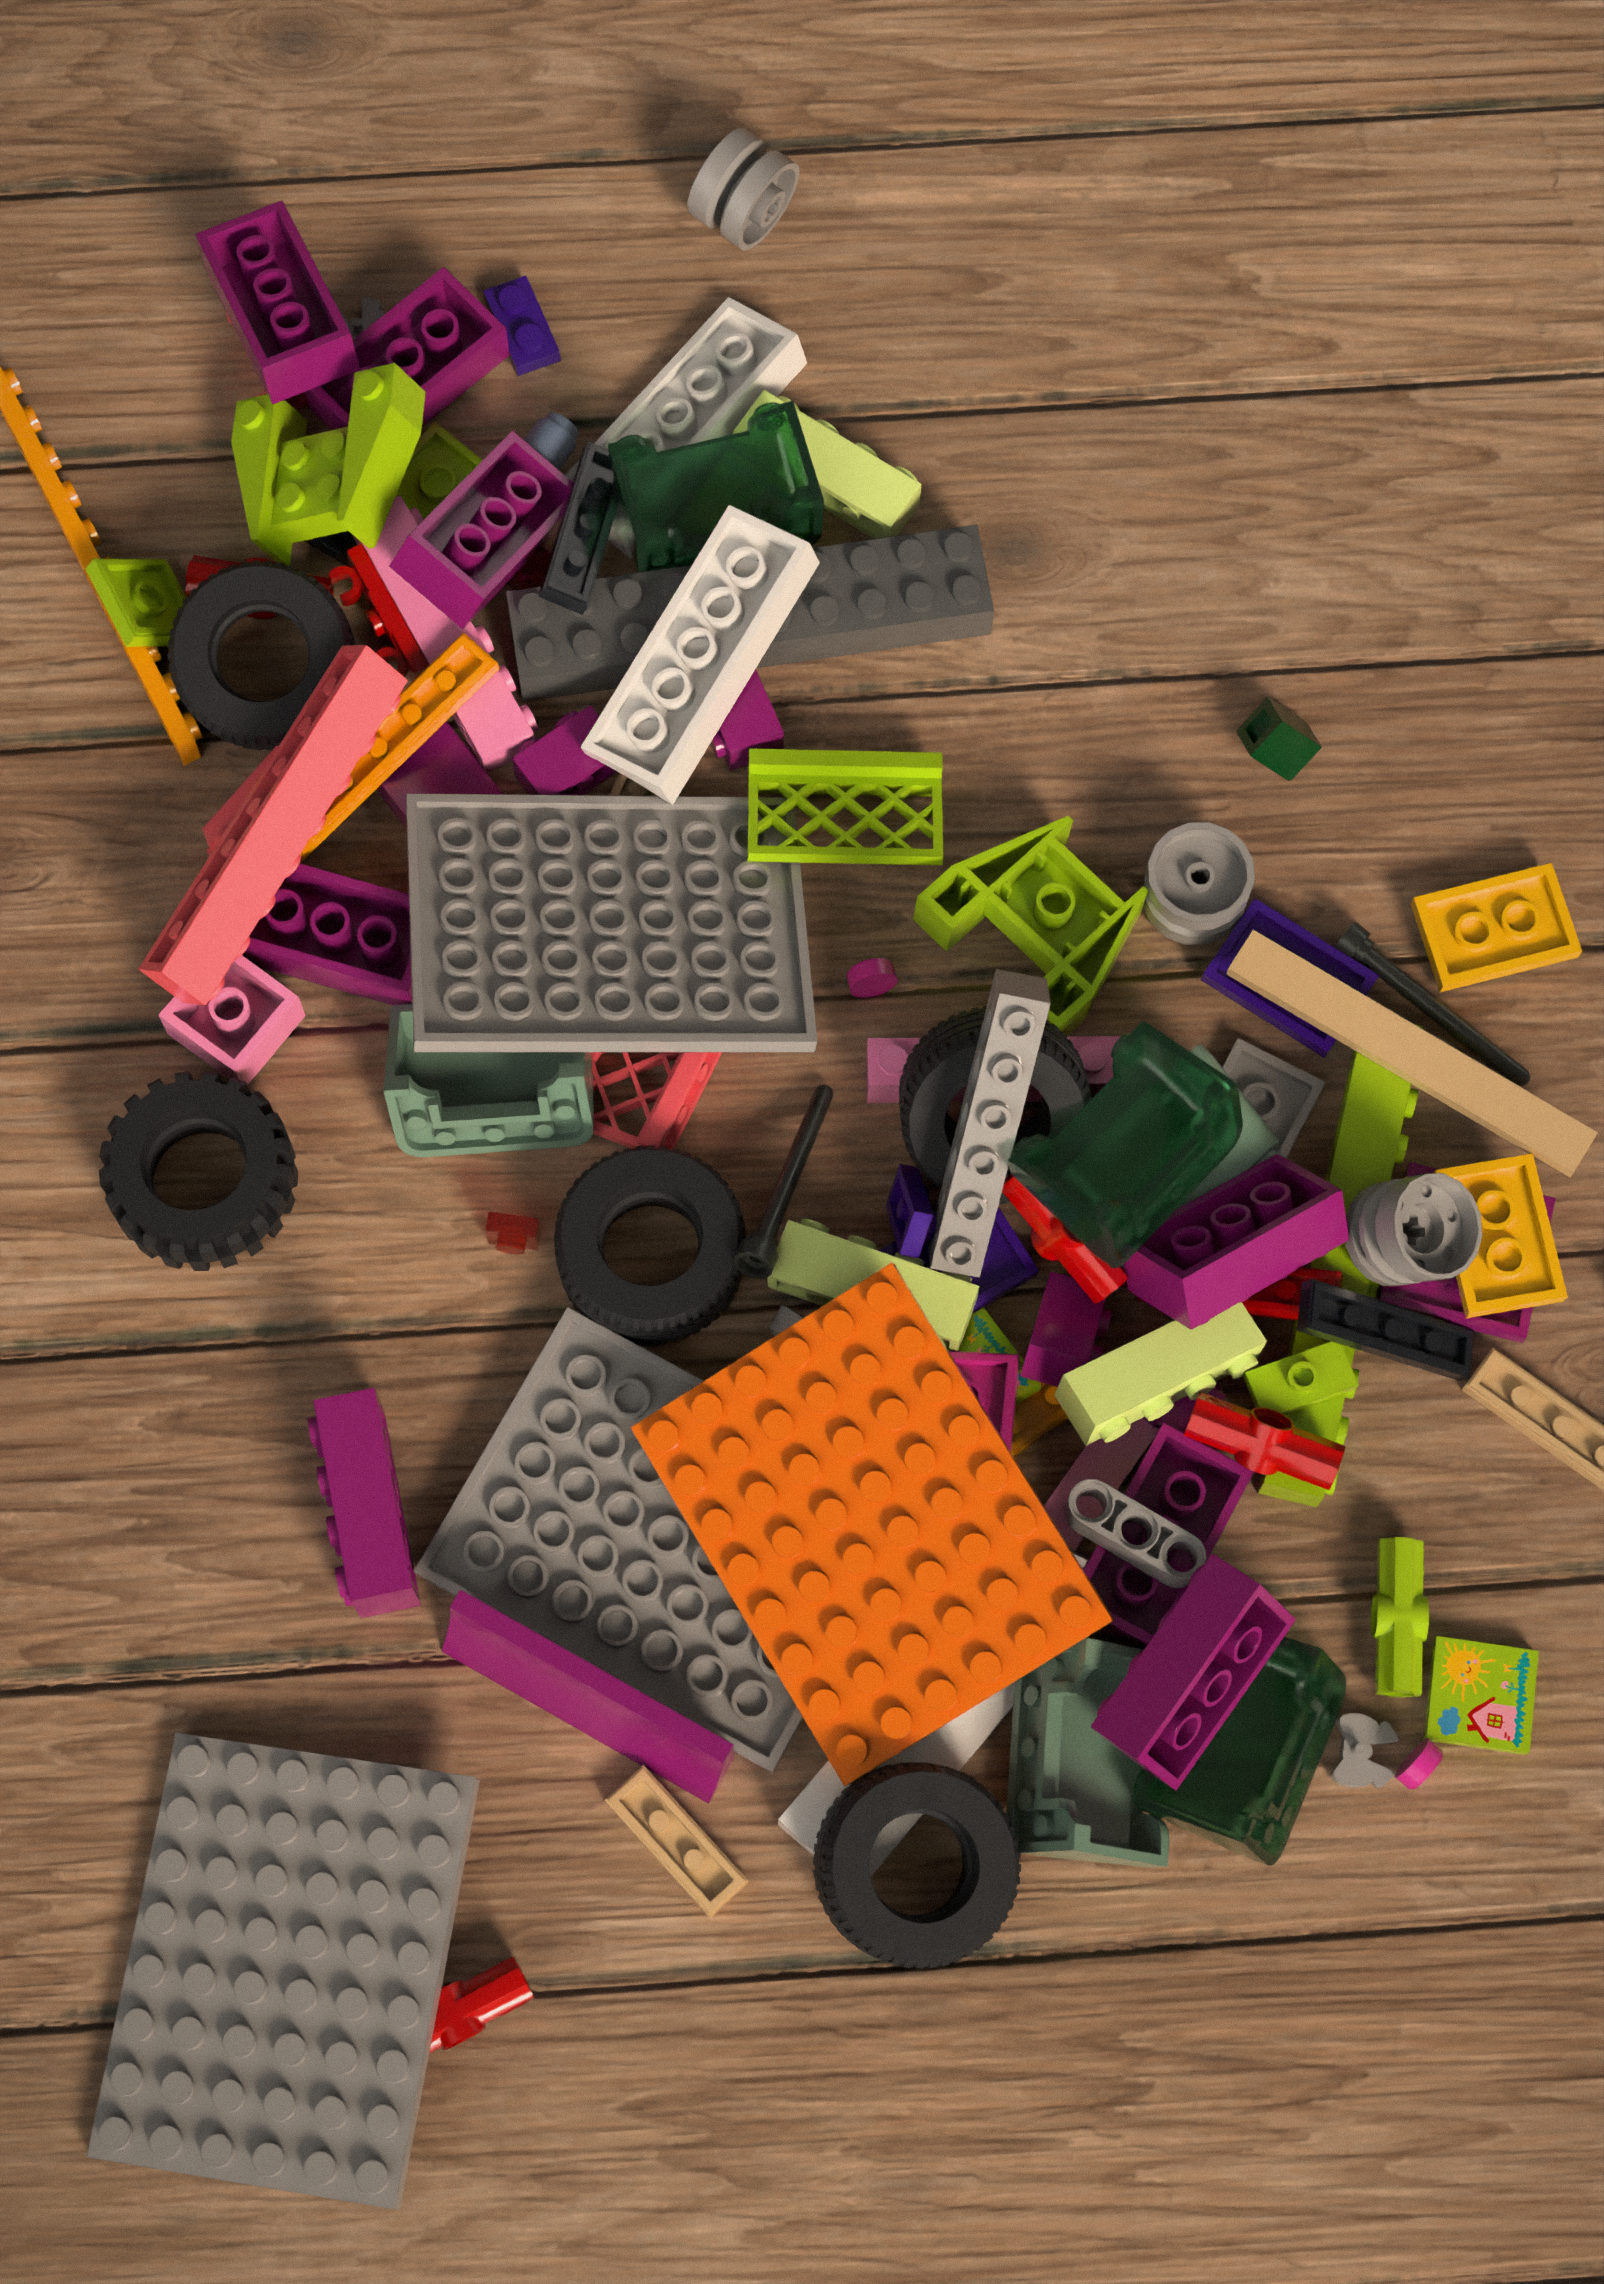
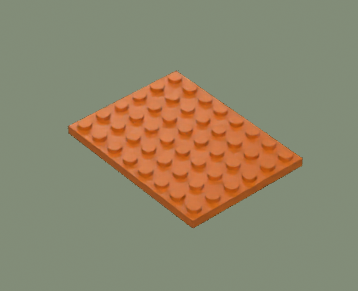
(871, 1524)

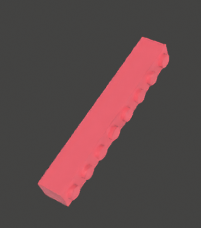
(274, 825)

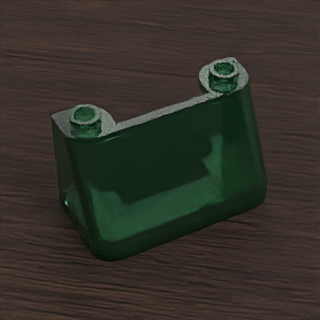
(681, 493)
(1133, 1146)
(1260, 1760)

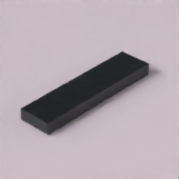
(582, 532)
(1385, 1330)

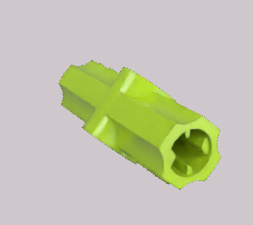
(1399, 1617)

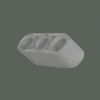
(1120, 1510)

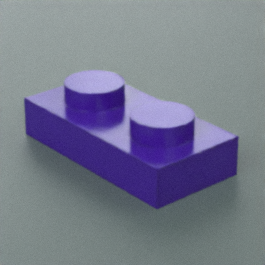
(527, 330)
(910, 1211)

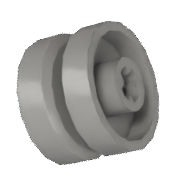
(743, 189)
(1198, 883)

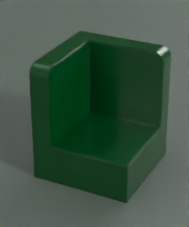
(1278, 739)

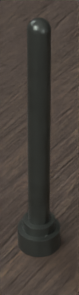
(1359, 947)
(758, 1252)

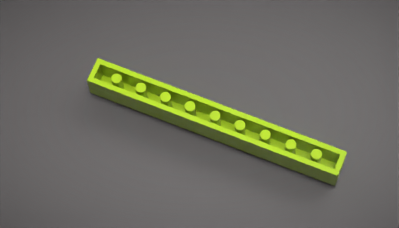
(1362, 1154)

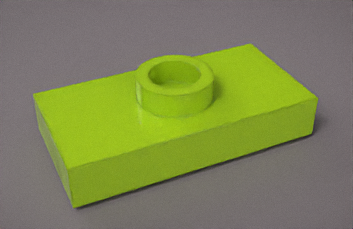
(1302, 1379)

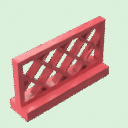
(672, 1103)

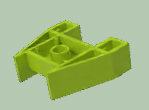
(329, 480)
(1045, 907)

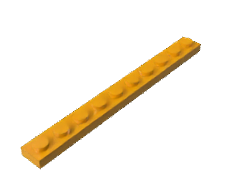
(82, 539)

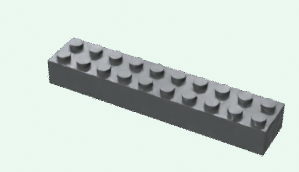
(855, 603)

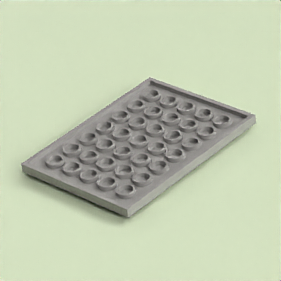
(603, 927)
(593, 1553)
(285, 1970)

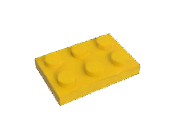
(1496, 927)
(1517, 1248)

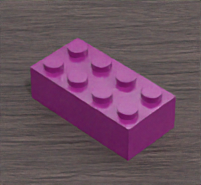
(277, 302)
(435, 337)
(484, 530)
(337, 935)
(1237, 1241)
(1192, 1490)
(366, 1503)
(1193, 1671)

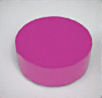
(871, 977)
(1419, 1764)

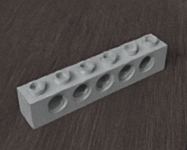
(988, 1121)

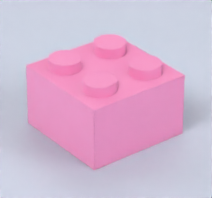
(238, 1026)

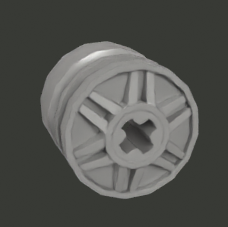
(1413, 1230)

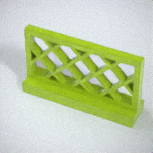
(845, 777)

